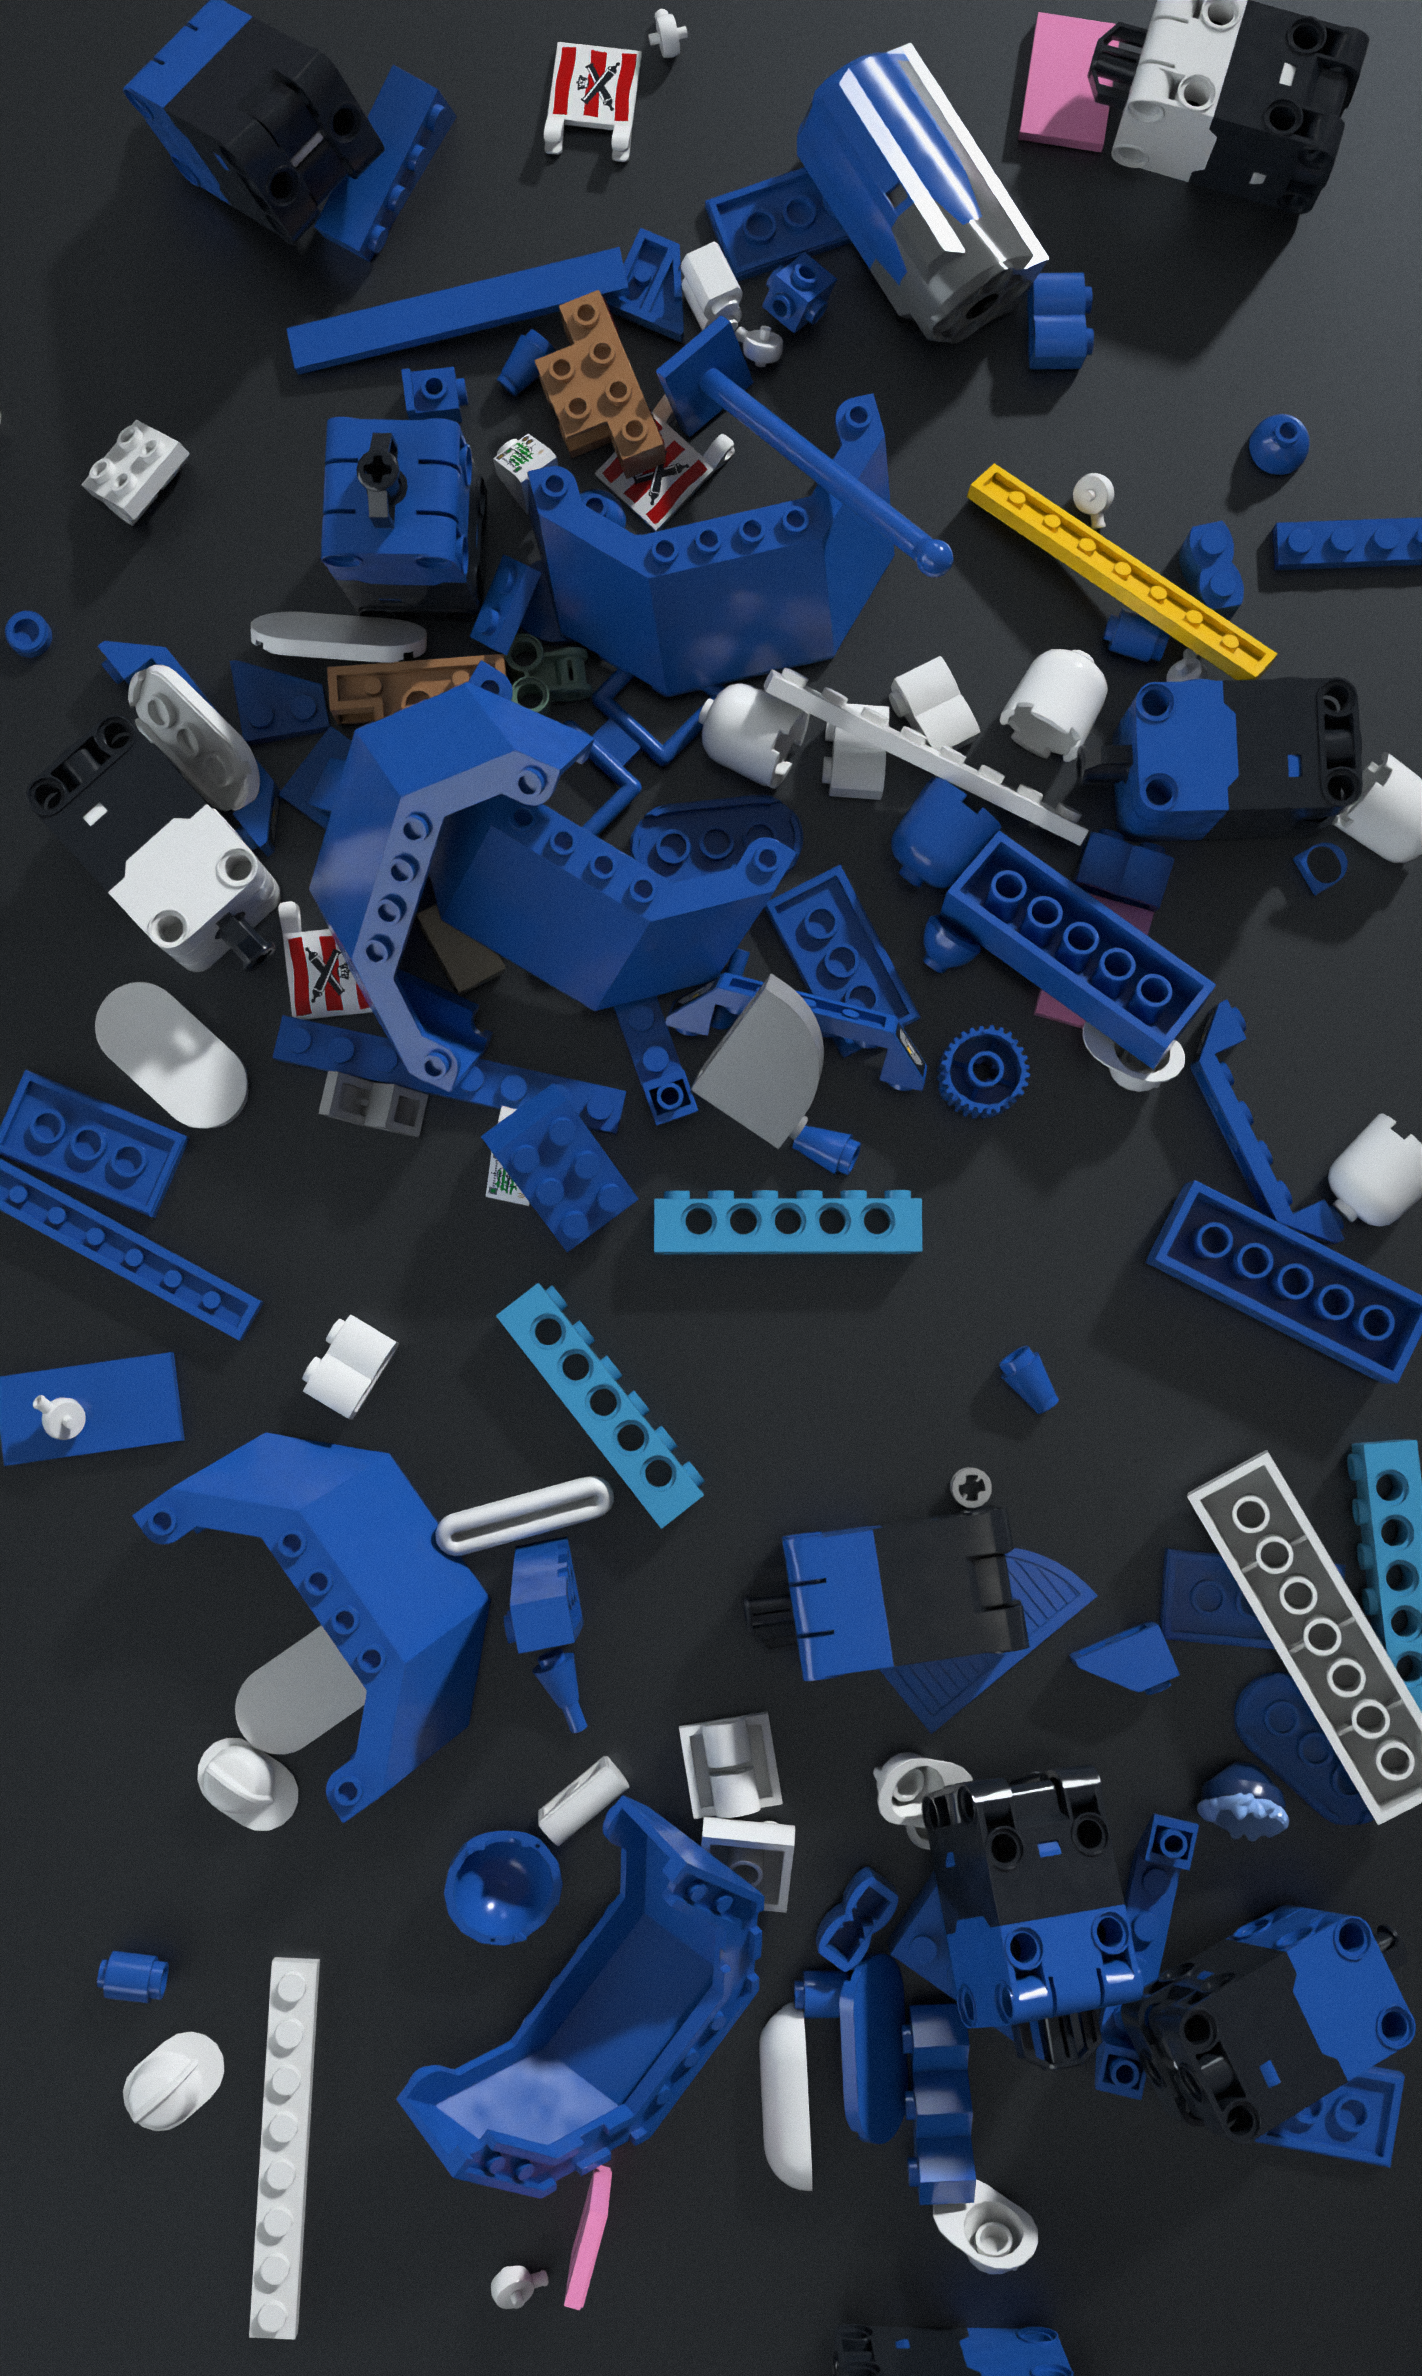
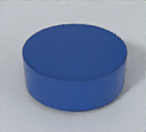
(28, 634)

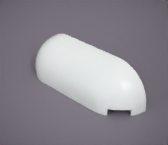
(786, 2097)

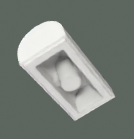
(581, 1800)

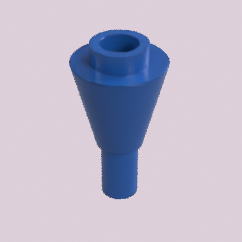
(559, 1678)

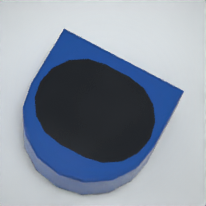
(1322, 866)

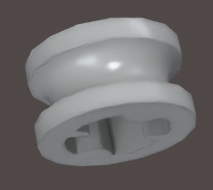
(981, 1496)

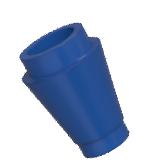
(520, 367)
(828, 1148)
(1028, 1377)

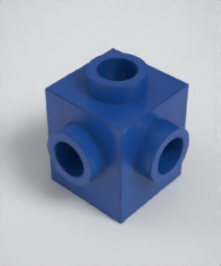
(799, 292)

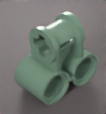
(548, 674)

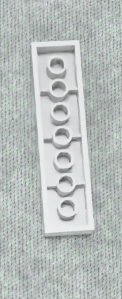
(1317, 1631)

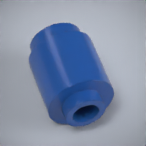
(1135, 636)
(133, 1977)
(819, 1993)

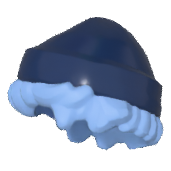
(1244, 1802)

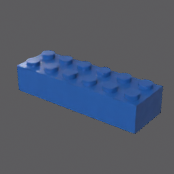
(1076, 949)
(1289, 1282)

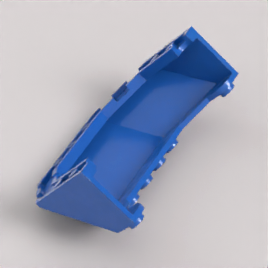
(721, 592)
(384, 836)
(585, 909)
(371, 1575)
(615, 2027)

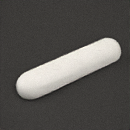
(524, 1515)

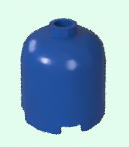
(940, 835)

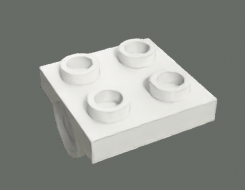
(135, 471)
(730, 1766)

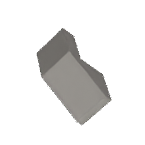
(373, 1104)

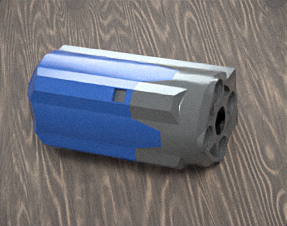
(917, 195)

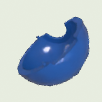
(502, 1887)

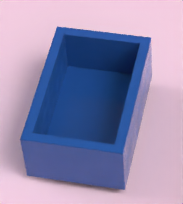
(560, 1167)

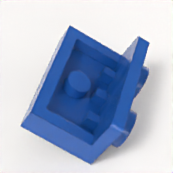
(505, 604)

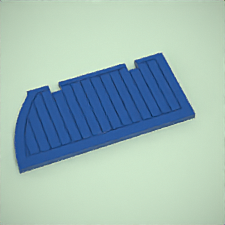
(945, 1686)

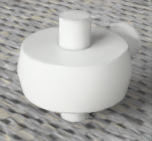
(667, 34)
(760, 345)
(1093, 496)
(1187, 668)
(61, 1417)
(515, 2286)

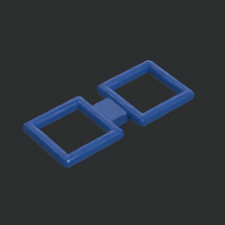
(623, 740)

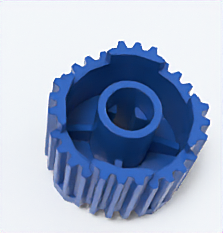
(1006, 1063)

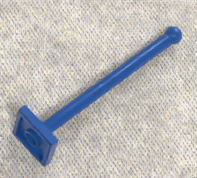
(712, 377)

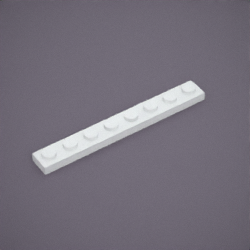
(911, 747)
(284, 2148)

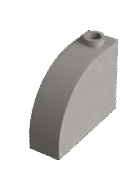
(767, 1064)

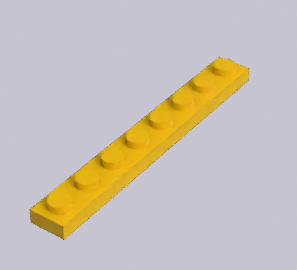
(1121, 575)

